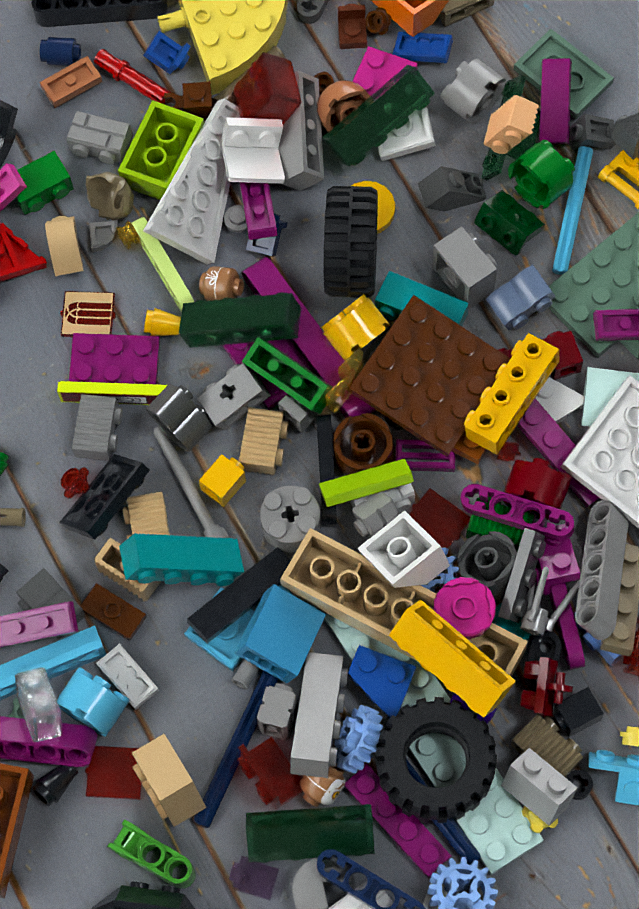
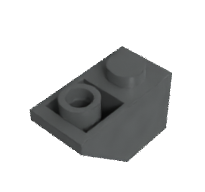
(451, 189)

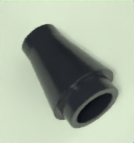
(54, 784)

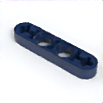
(374, 883)

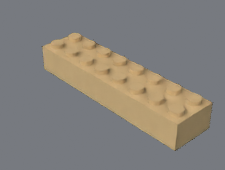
(358, 595)

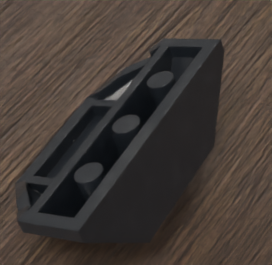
(141, 897)

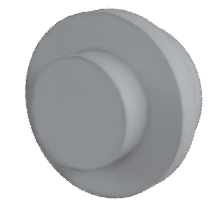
(235, 219)

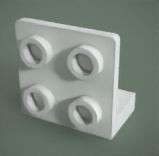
(252, 150)

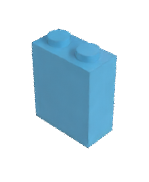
(280, 633)

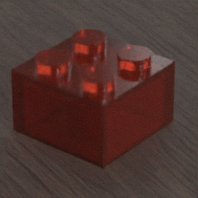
(268, 89)

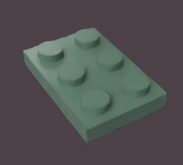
(587, 78)

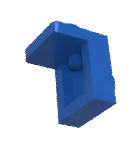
(167, 53)

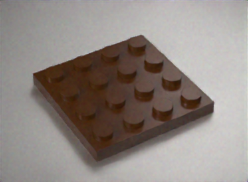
(428, 375)

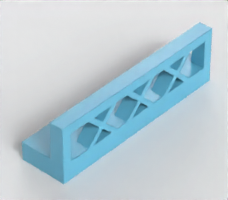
(55, 658)

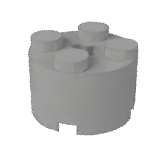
(473, 90)
(285, 503)

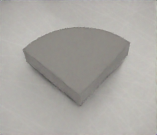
(102, 234)

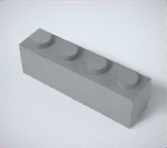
(302, 138)
(317, 715)

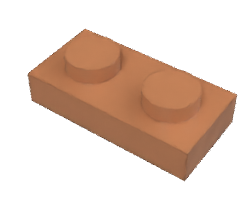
(71, 81)

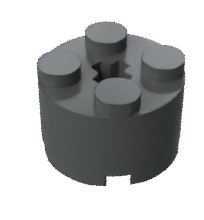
(489, 561)

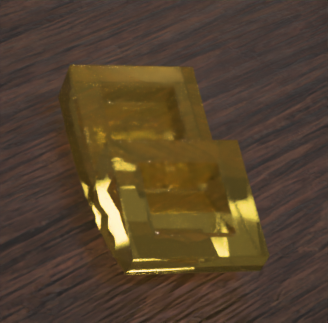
(347, 373)

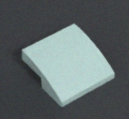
(599, 389)

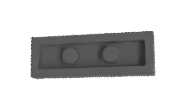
(522, 575)

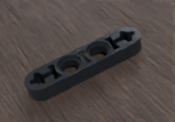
(326, 463)

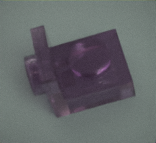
(254, 878)

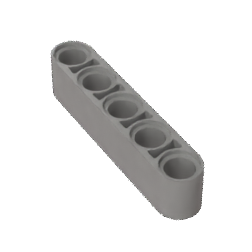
(601, 570)

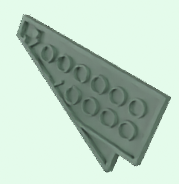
(600, 281)

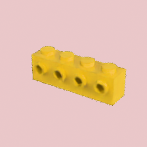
(511, 393)
(451, 658)

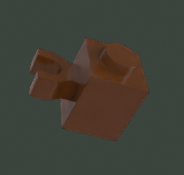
(195, 99)

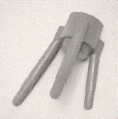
(535, 619)

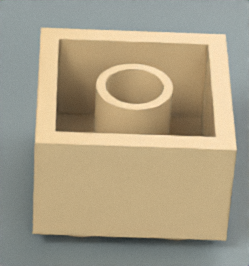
(167, 781)

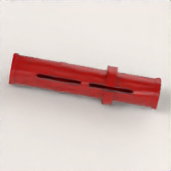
(123, 71)

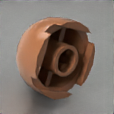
(339, 101)

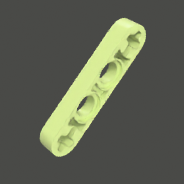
(163, 265)

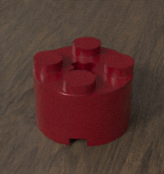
(537, 483)

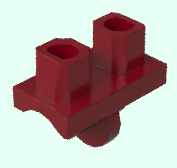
(549, 686)

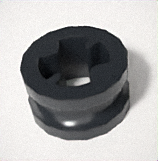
(583, 777)

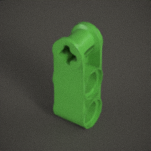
(134, 846)

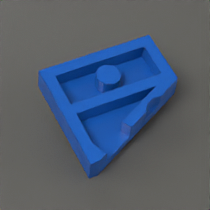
(382, 678)

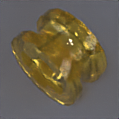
(128, 235)

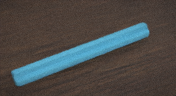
(572, 210)

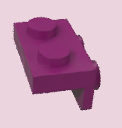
(560, 561)

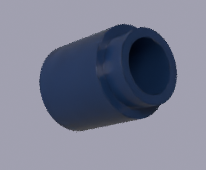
(60, 51)

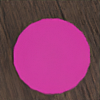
(466, 606)

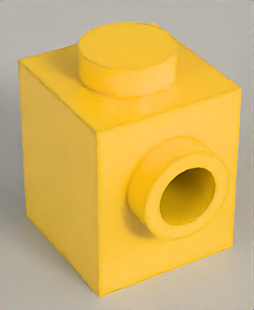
(223, 479)

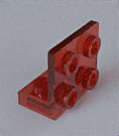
(271, 773)

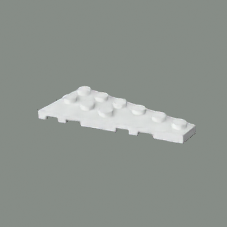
(196, 198)

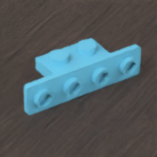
(628, 777)

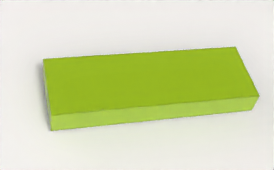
(366, 482)

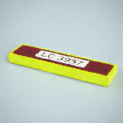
(124, 392)

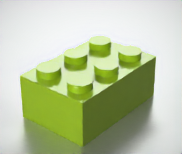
(159, 148)

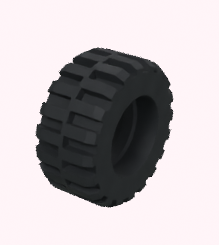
(350, 241)
(445, 719)

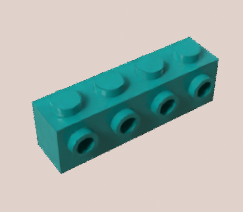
(181, 559)

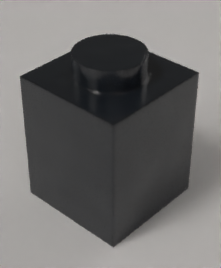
(577, 712)

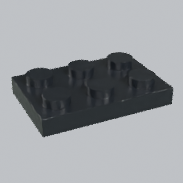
(105, 496)

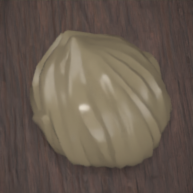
(109, 195)

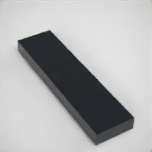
(239, 596)

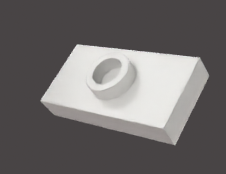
(127, 676)

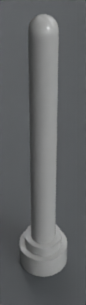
(188, 486)

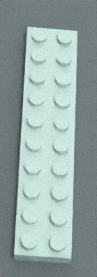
(497, 823)

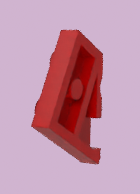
(16, 257)

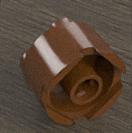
(358, 432)

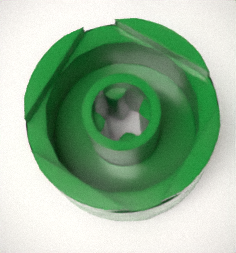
(541, 174)

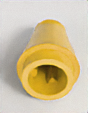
(161, 323)

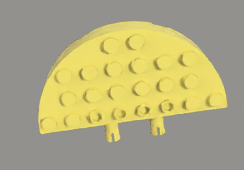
(228, 33)

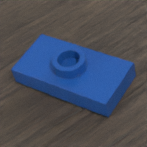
(423, 47)

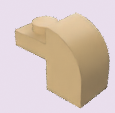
(64, 245)

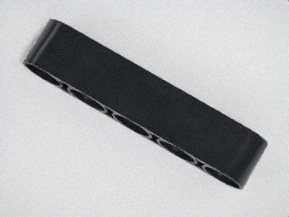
(89, 13)

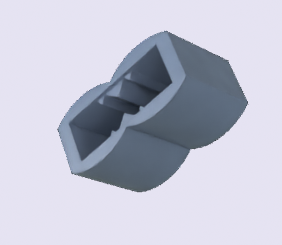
(521, 298)

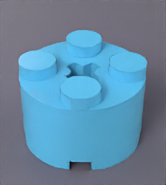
(92, 701)

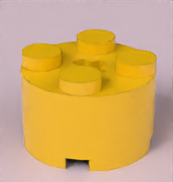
(356, 328)

